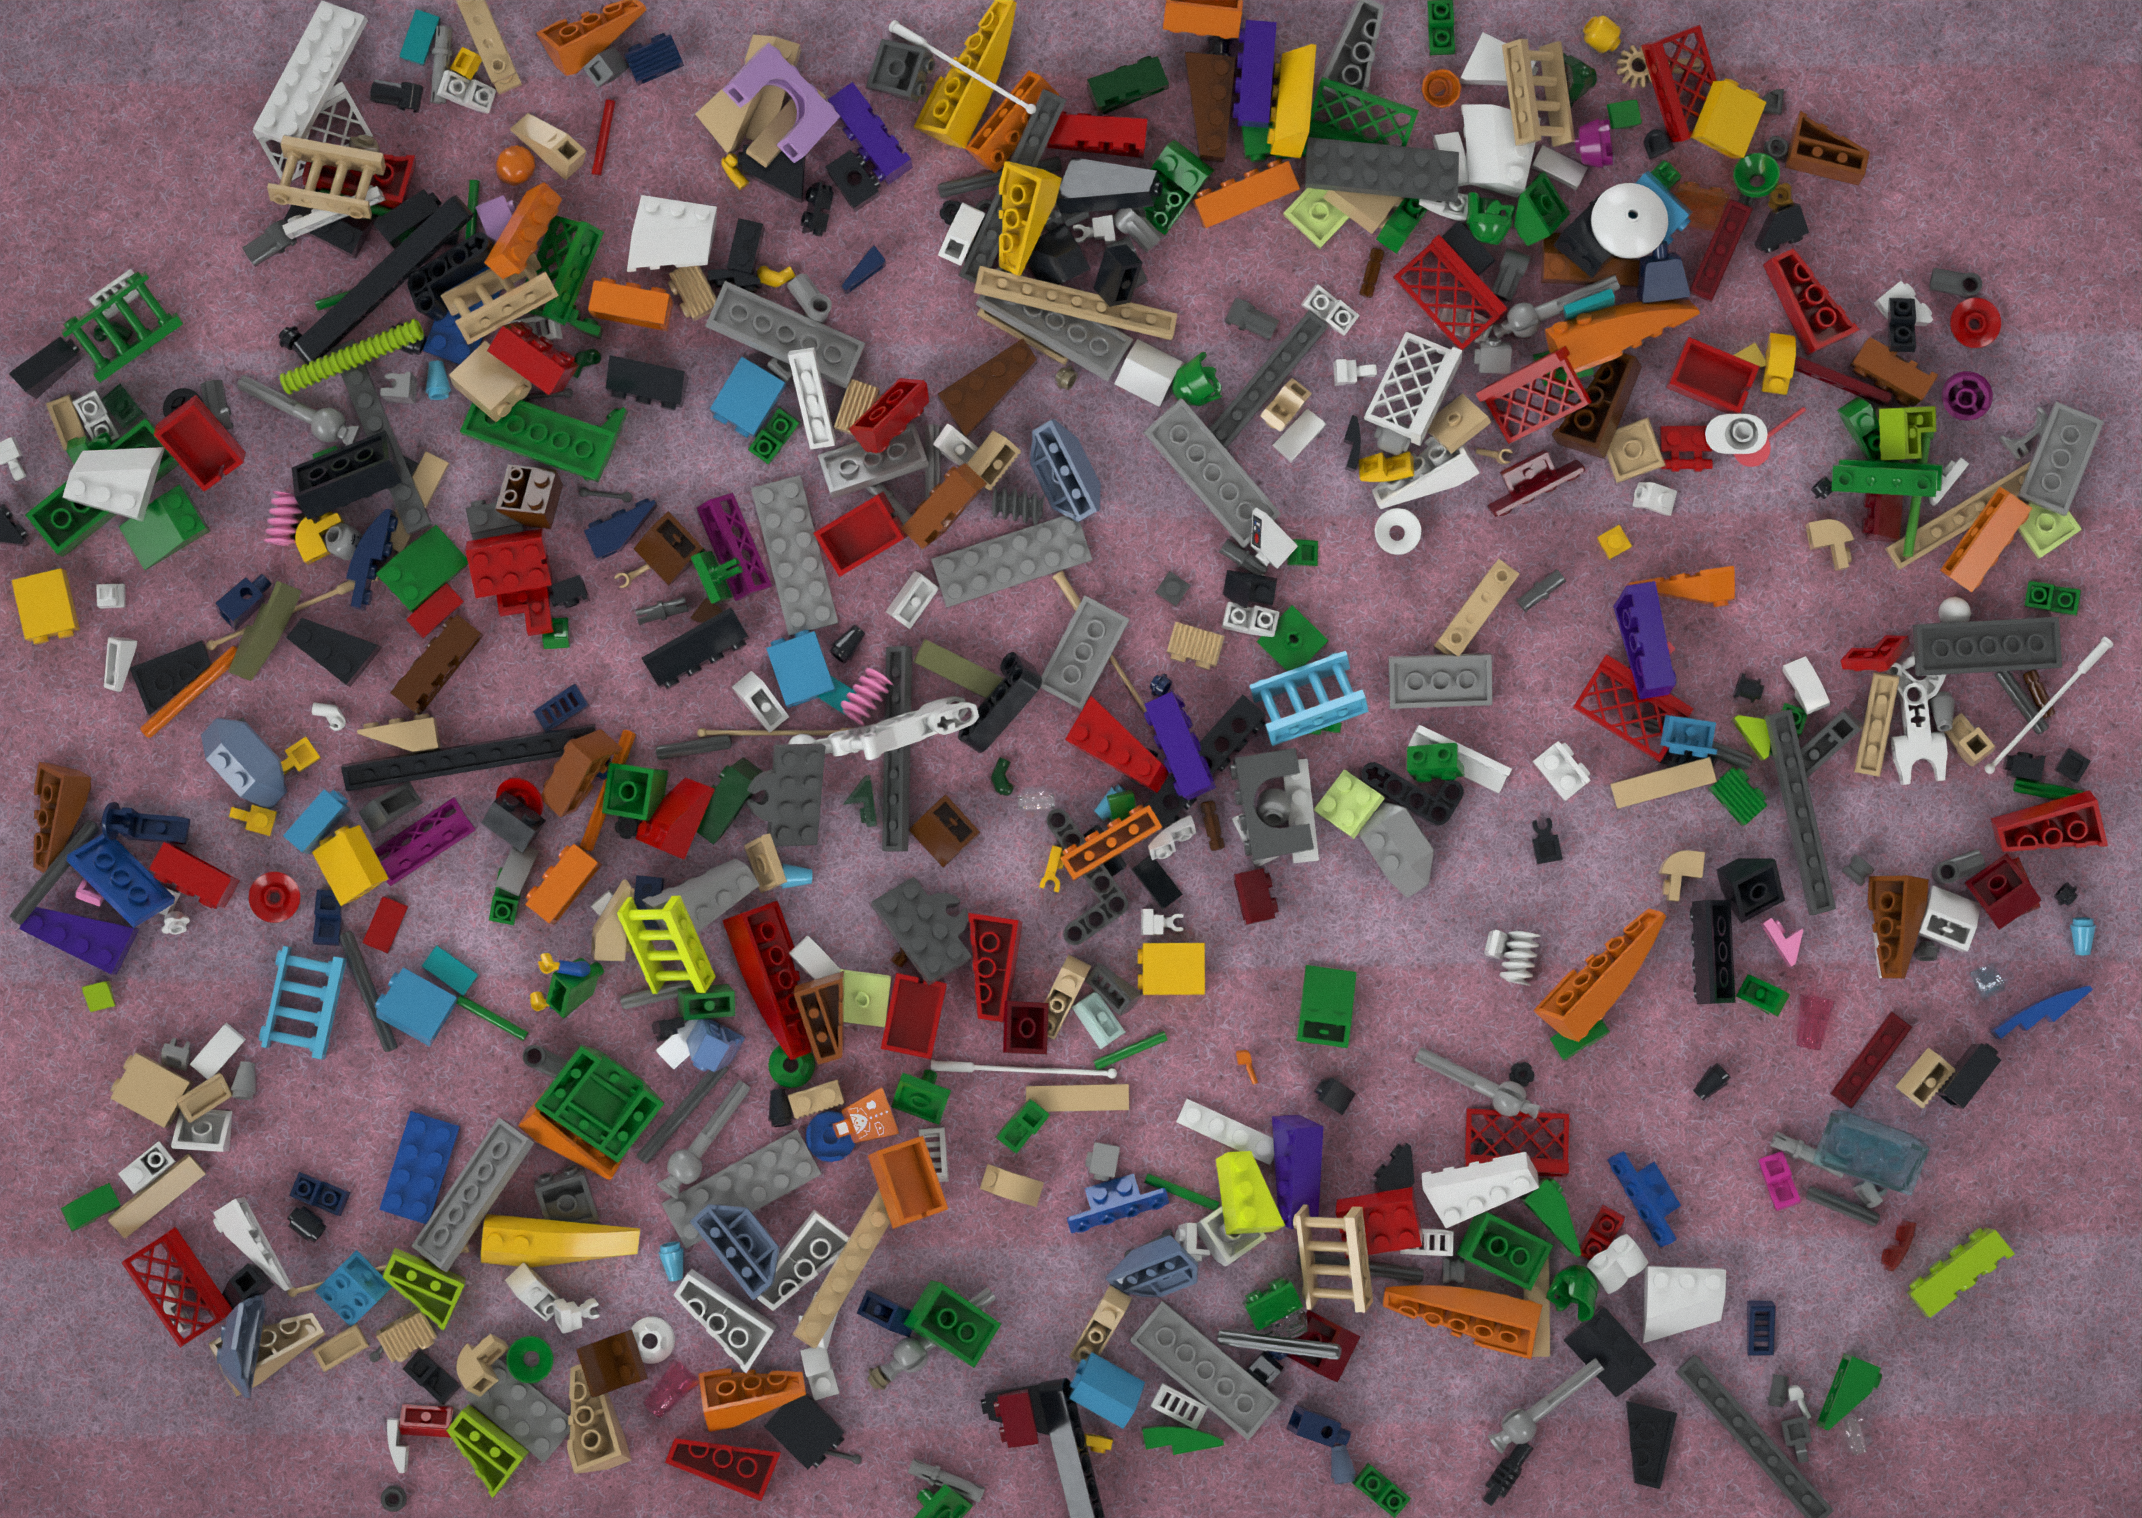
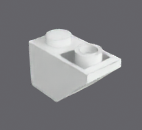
(961, 234)
(1902, 290)
(147, 1168)
(533, 1291)

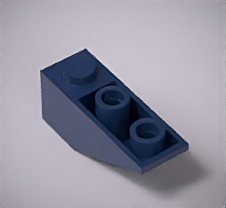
(614, 534)

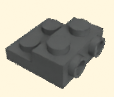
(901, 70)
(487, 522)
(566, 1196)

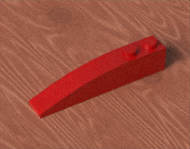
(762, 953)

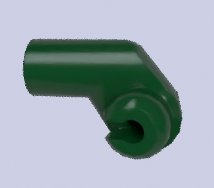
(123, 332)
(586, 358)
(999, 778)

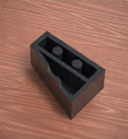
(334, 650)

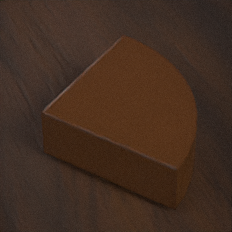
(705, 611)

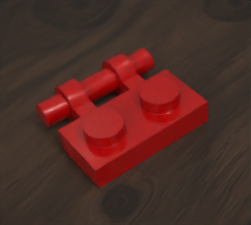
(1685, 439)

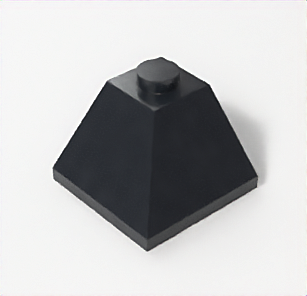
(1057, 257)
(1751, 886)

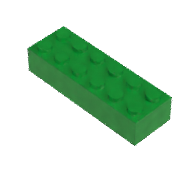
(70, 523)

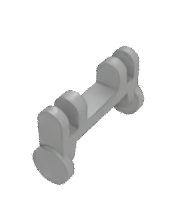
(2014, 444)

